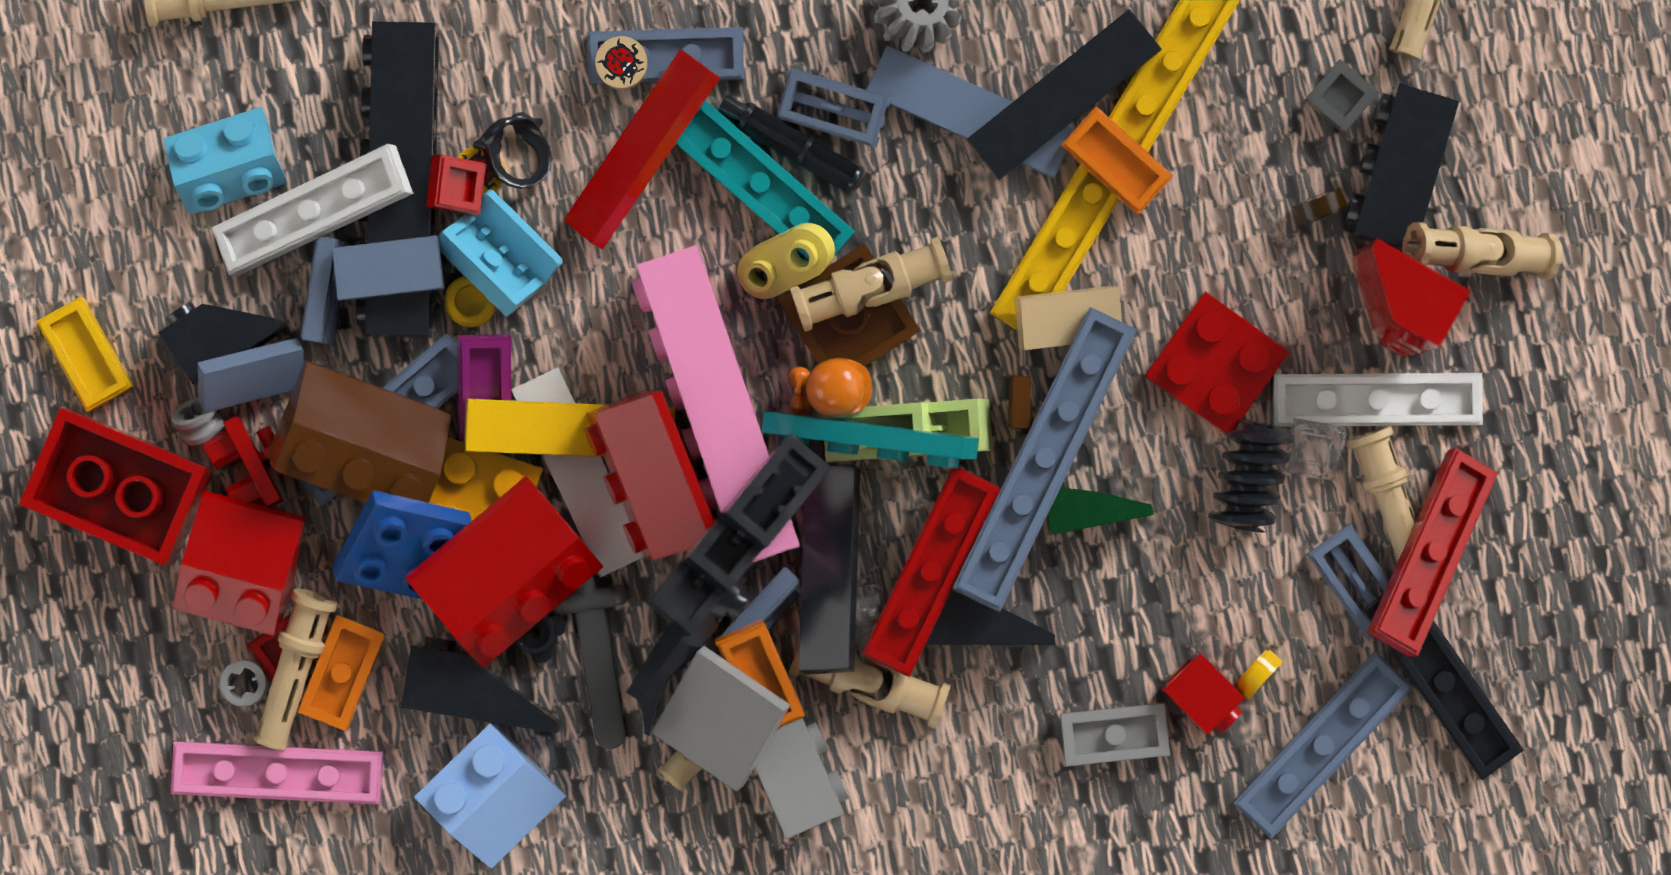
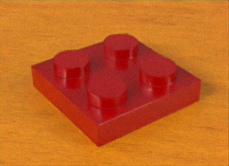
(1216, 363)

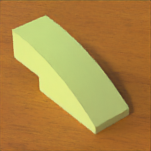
(953, 417)

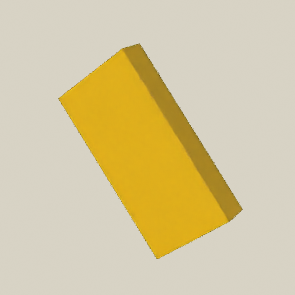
(84, 354)

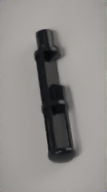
(793, 144)

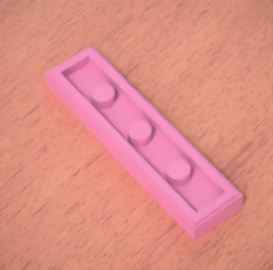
(277, 774)

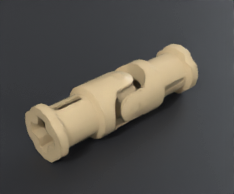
(1484, 250)
(851, 290)
(905, 695)

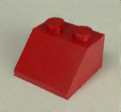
(239, 563)

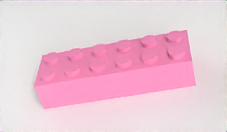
(705, 379)

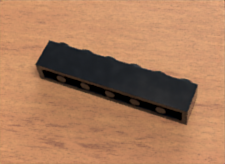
(402, 114)

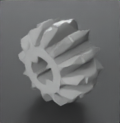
(923, 27)

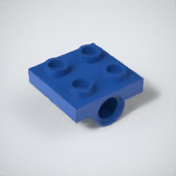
(393, 540)

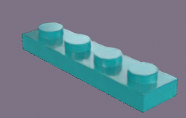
(756, 177)
(892, 442)

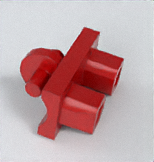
(236, 444)

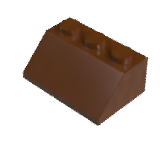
(359, 437)

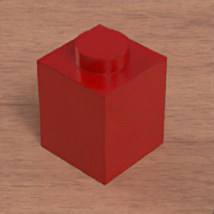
(1204, 695)

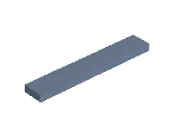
(1044, 459)

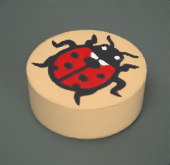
(621, 63)

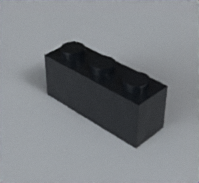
(1401, 164)

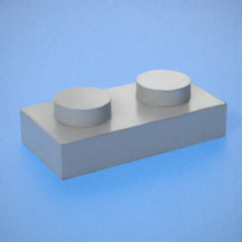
(1114, 734)

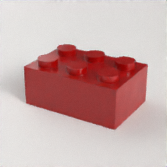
(116, 487)

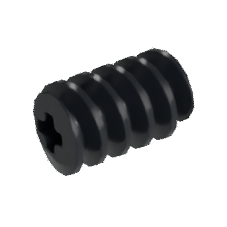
(1252, 476)

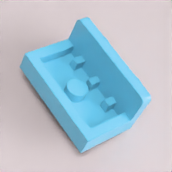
(224, 161)
(499, 254)

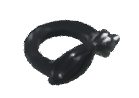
(530, 131)

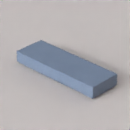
(714, 47)

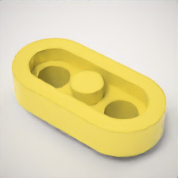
(782, 263)

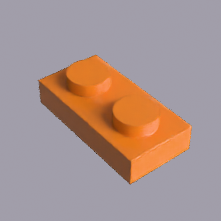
(342, 673)

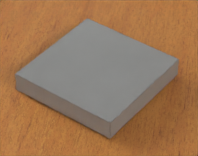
(720, 718)

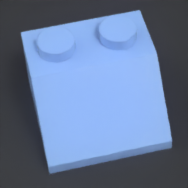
(490, 795)

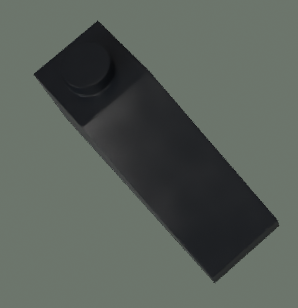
(972, 623)
(457, 686)

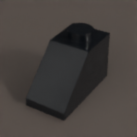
(214, 332)

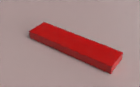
(641, 149)
(1432, 552)
(931, 571)

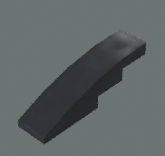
(738, 535)

